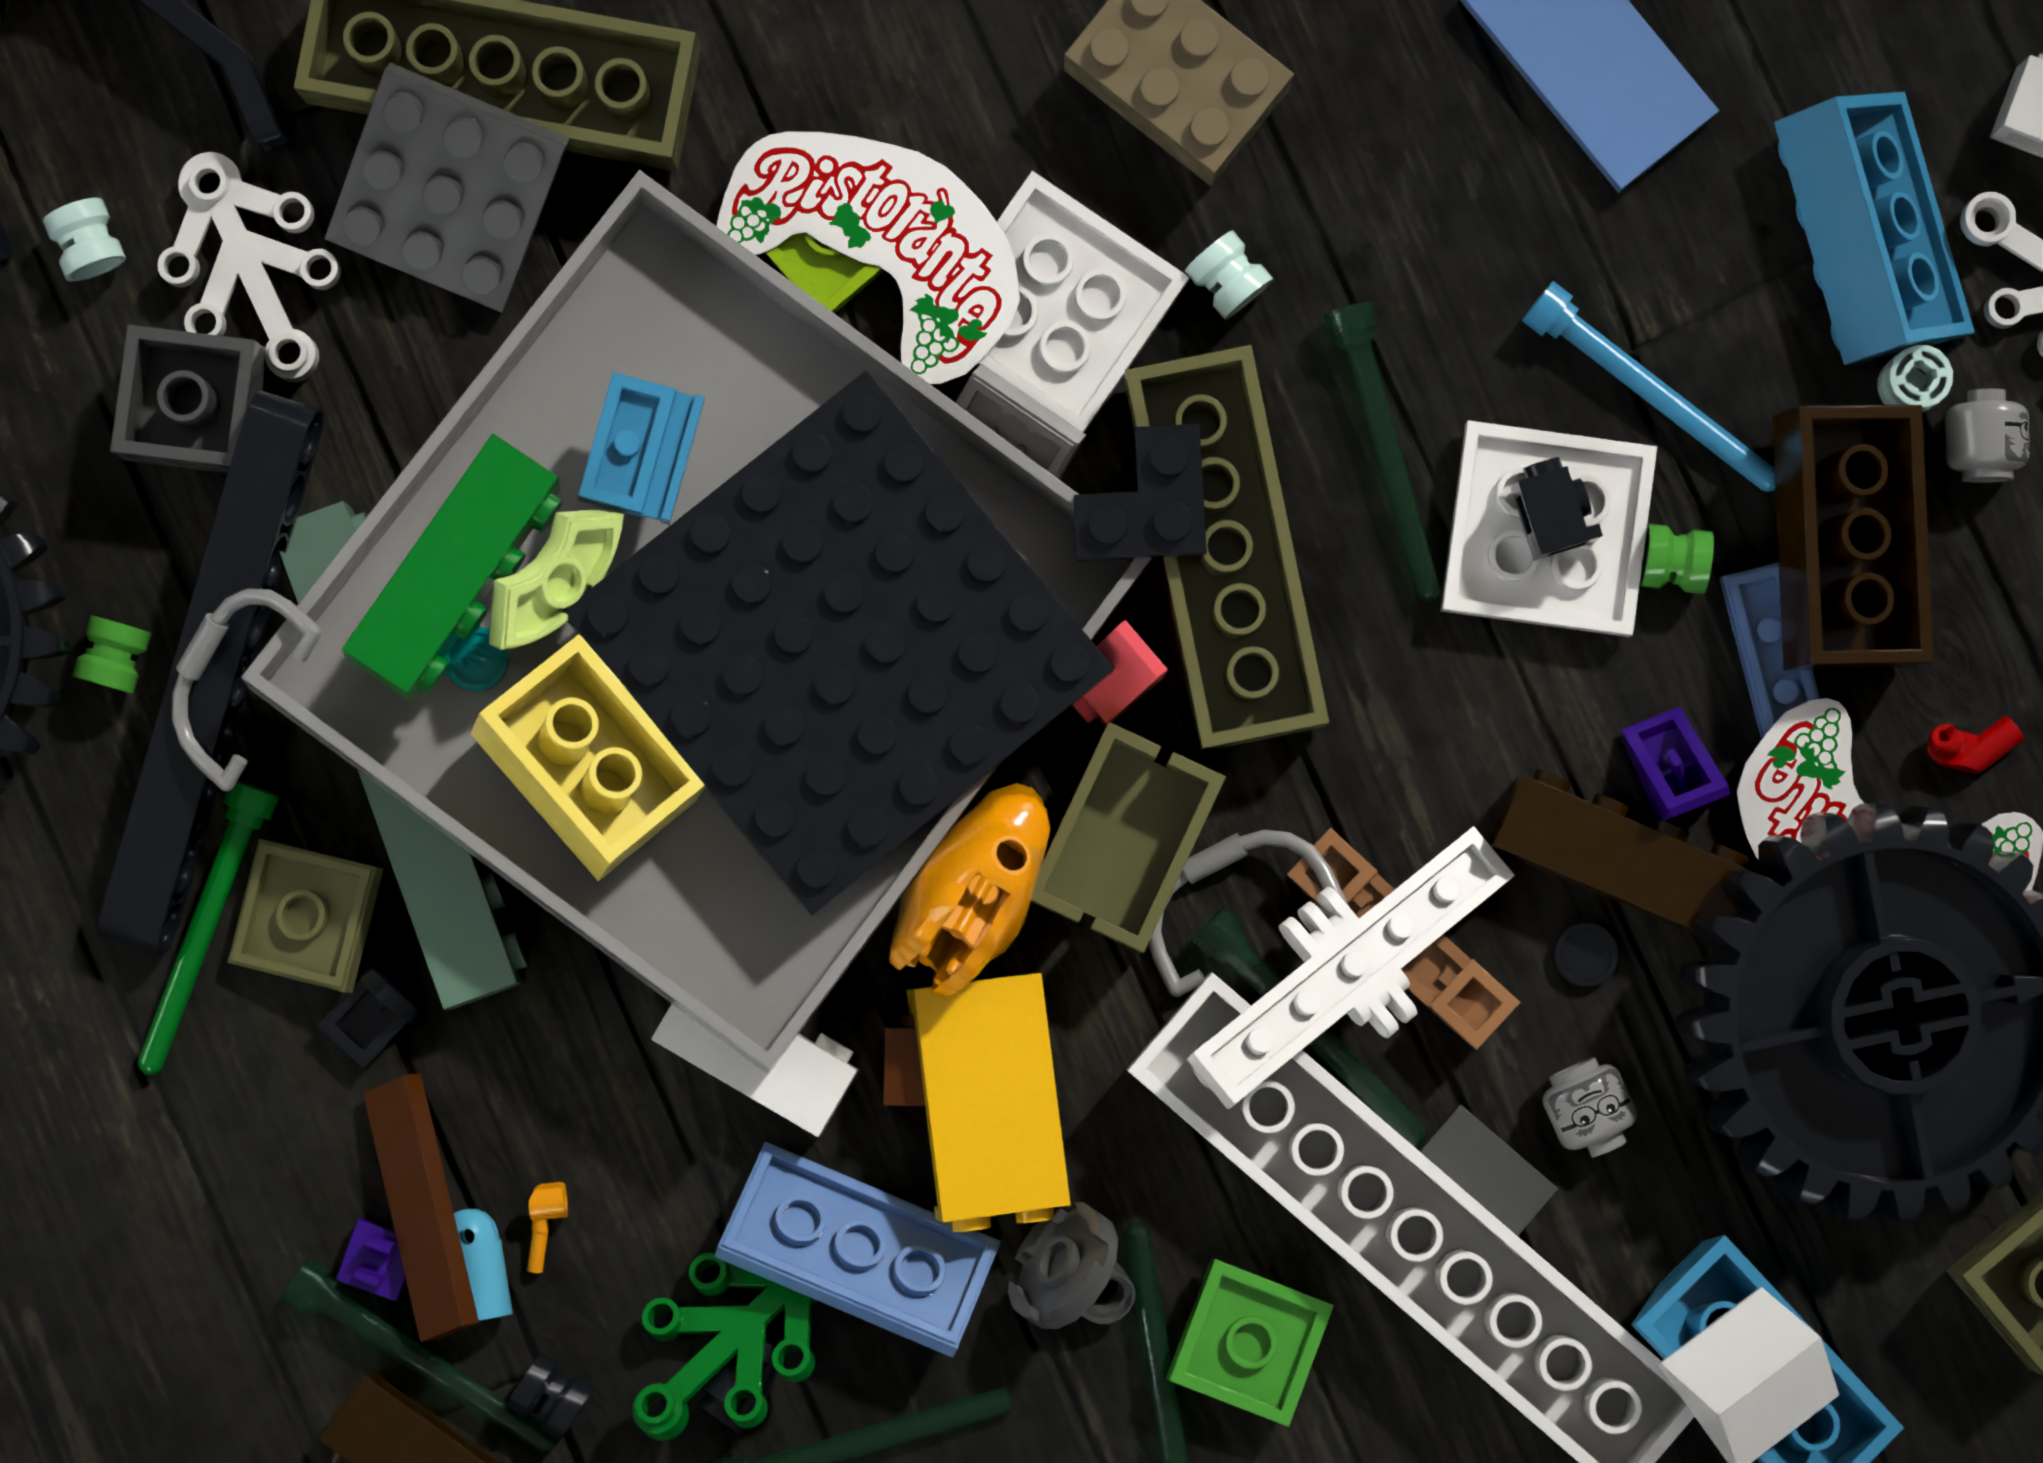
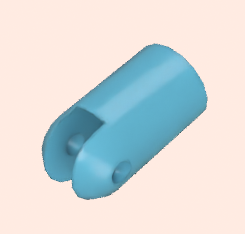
(484, 1264)

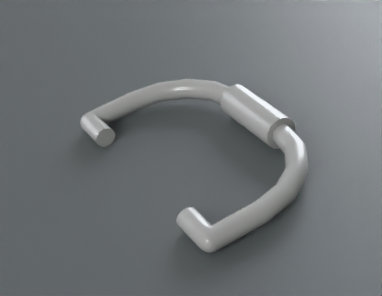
(198, 656)
(1215, 858)

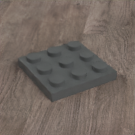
(446, 187)

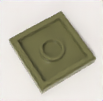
(305, 916)

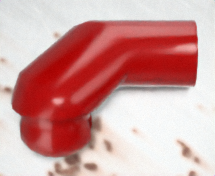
(1970, 751)

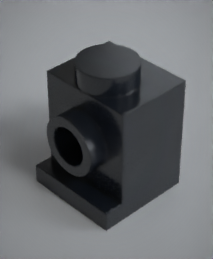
(1553, 509)

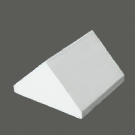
(1752, 1376)

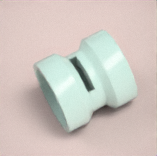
(84, 239)
(1228, 275)
(1903, 384)

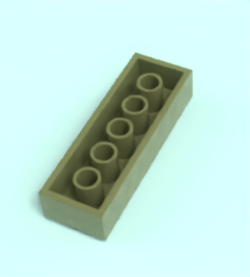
(596, 78)
(1243, 602)

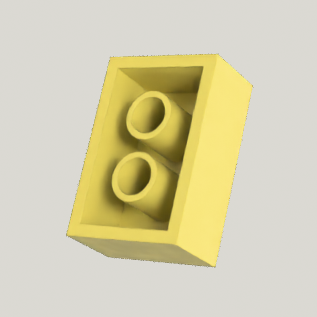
(587, 757)

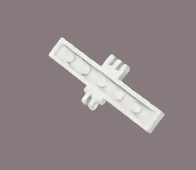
(1349, 966)

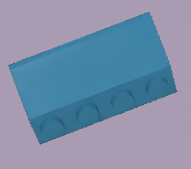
(1873, 226)
(1710, 1284)

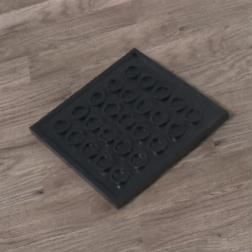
(838, 642)

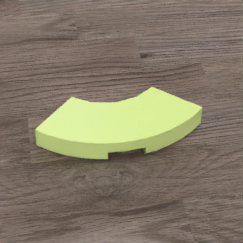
(568, 565)

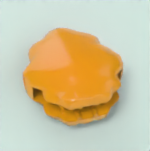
(973, 889)

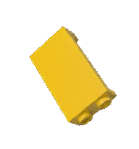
(990, 1101)

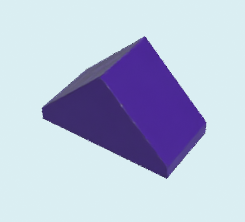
(1673, 764)

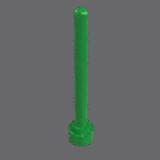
(246, 811)

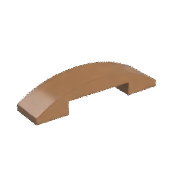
(1441, 974)

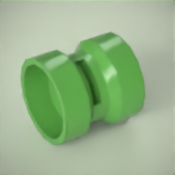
(1677, 559)
(110, 658)

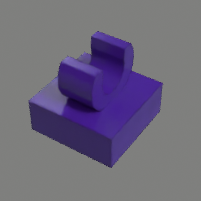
(373, 1261)

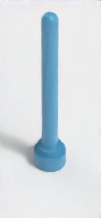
(1558, 316)

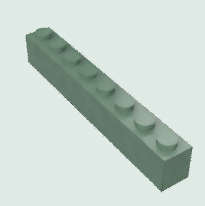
(440, 881)

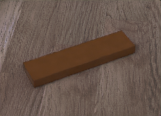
(420, 1208)

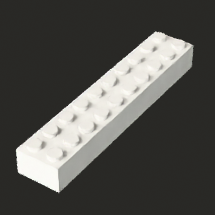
(1424, 1243)

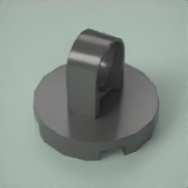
(1067, 1270)

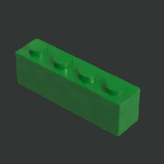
(453, 569)

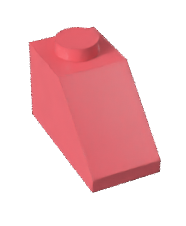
(1134, 675)

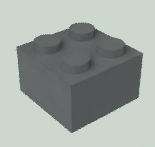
(184, 397)

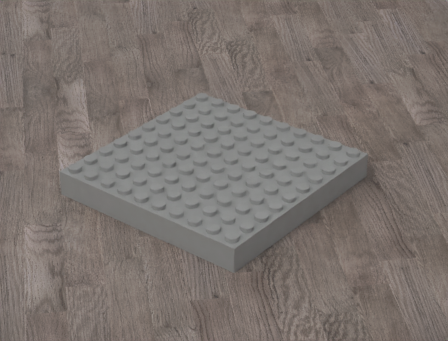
(699, 313)

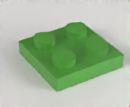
(1249, 1342)

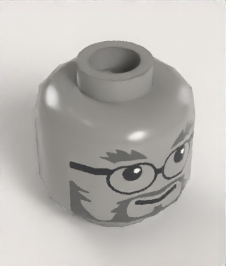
(1987, 436)
(1590, 1107)

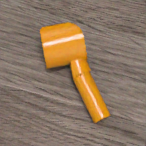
(545, 1203)

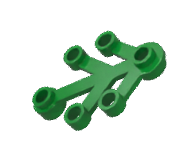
(739, 1332)

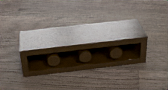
(1613, 854)
(391, 1427)

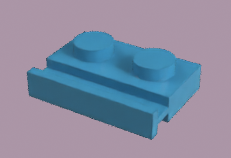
(641, 448)

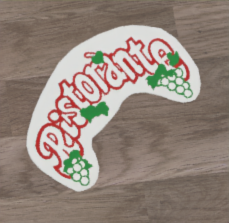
(892, 213)
(1807, 770)

